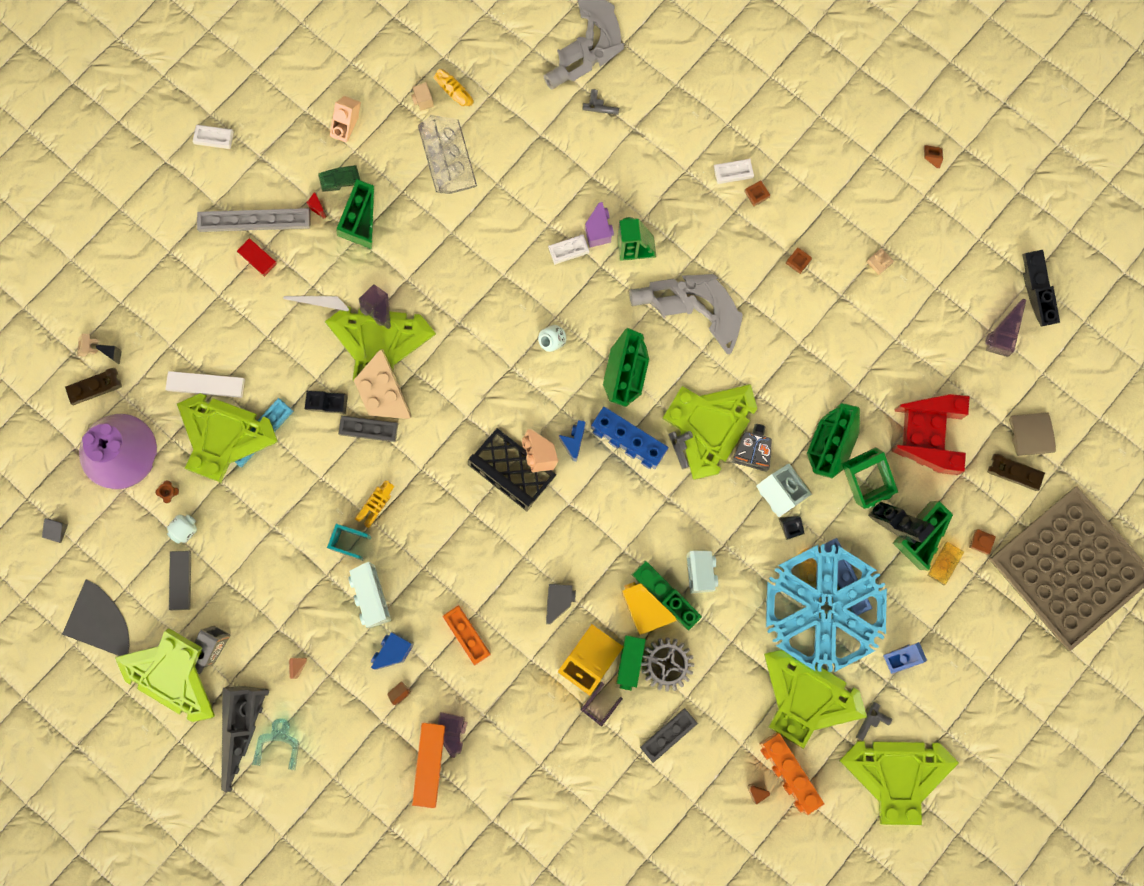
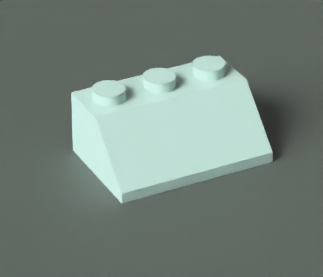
(369, 595)

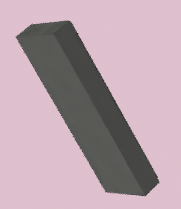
(368, 429)
(180, 580)
(668, 735)

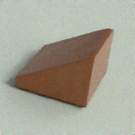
(398, 693)

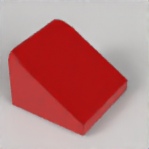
(315, 206)

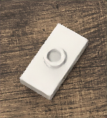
(213, 136)
(733, 171)
(568, 249)

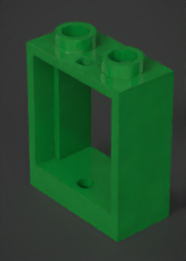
(862, 462)
(630, 662)

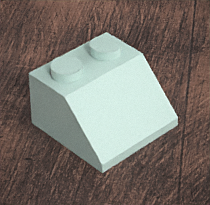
(783, 490)
(701, 571)

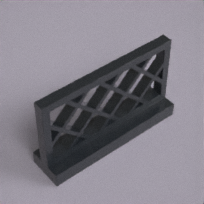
(498, 479)

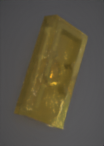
(945, 563)

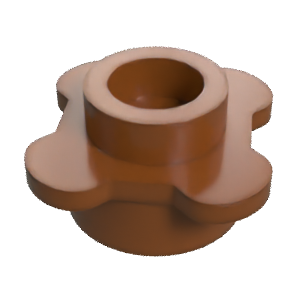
(161, 491)

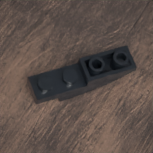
(1038, 288)
(900, 523)

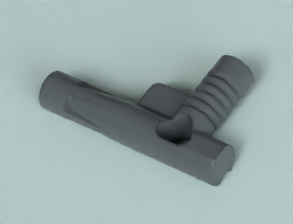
(598, 104)
(680, 446)
(872, 720)

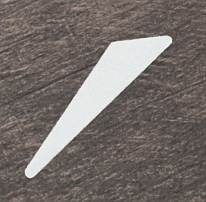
(325, 301)

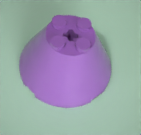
(117, 451)

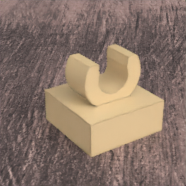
(880, 261)
(84, 345)

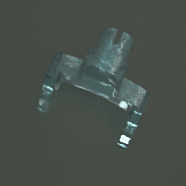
(278, 735)

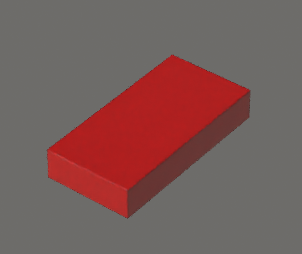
(257, 257)

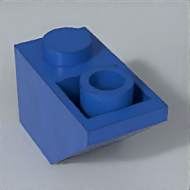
(393, 652)

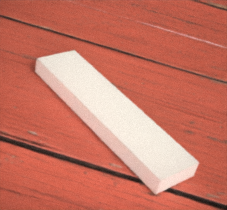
(205, 384)

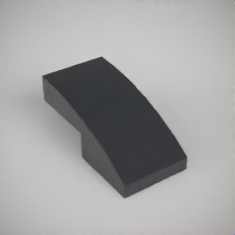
(326, 402)

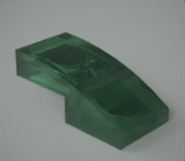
(339, 177)

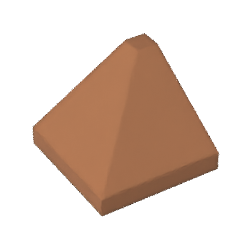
(296, 666)

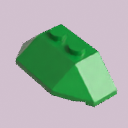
(626, 368)
(834, 440)

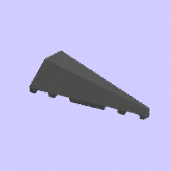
(239, 716)

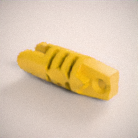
(453, 88)
(375, 503)

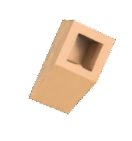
(344, 118)
(540, 452)

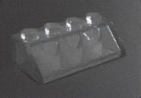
(447, 154)

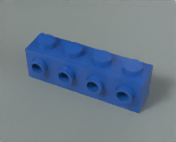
(629, 438)

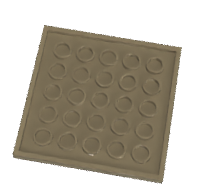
(1071, 568)

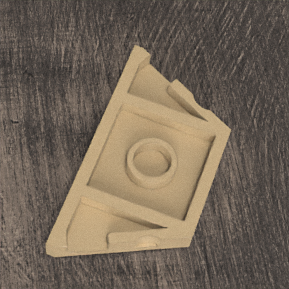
(380, 389)

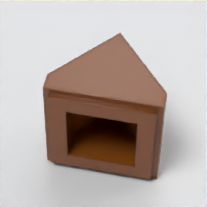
(757, 794)

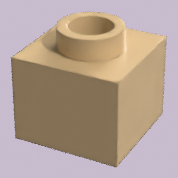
(422, 97)

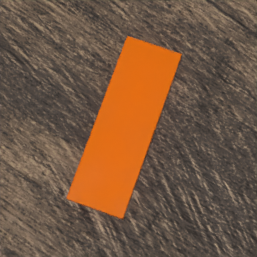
(466, 635)

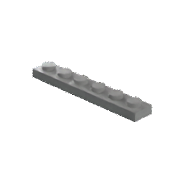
(253, 220)

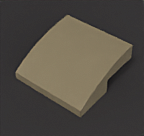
(1033, 434)

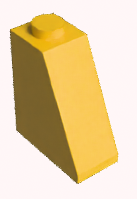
(645, 609)

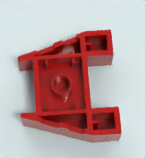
(926, 432)

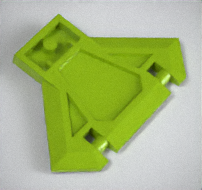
(367, 337)
(713, 424)
(221, 435)
(169, 675)
(808, 699)
(899, 776)

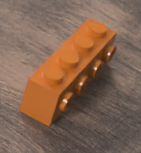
(792, 774)

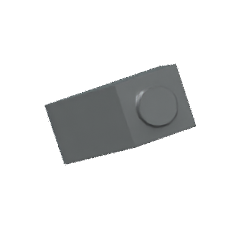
(558, 601)

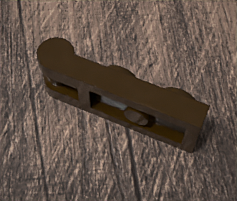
(93, 386)
(1016, 472)

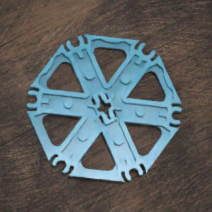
(841, 617)

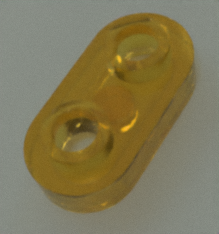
(807, 568)

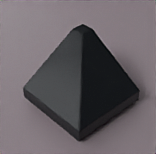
(791, 526)

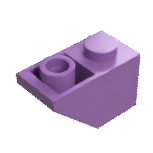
(597, 227)

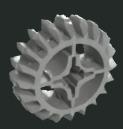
(672, 647)

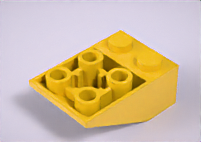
(590, 659)

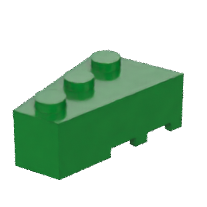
(357, 217)
(635, 240)
(922, 553)

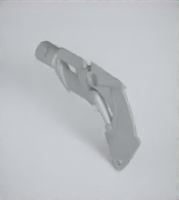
(603, 16)
(726, 317)

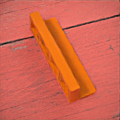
(428, 765)

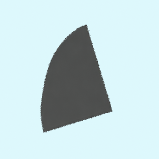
(98, 621)

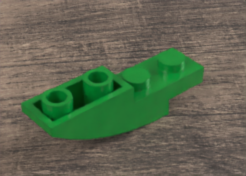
(666, 595)

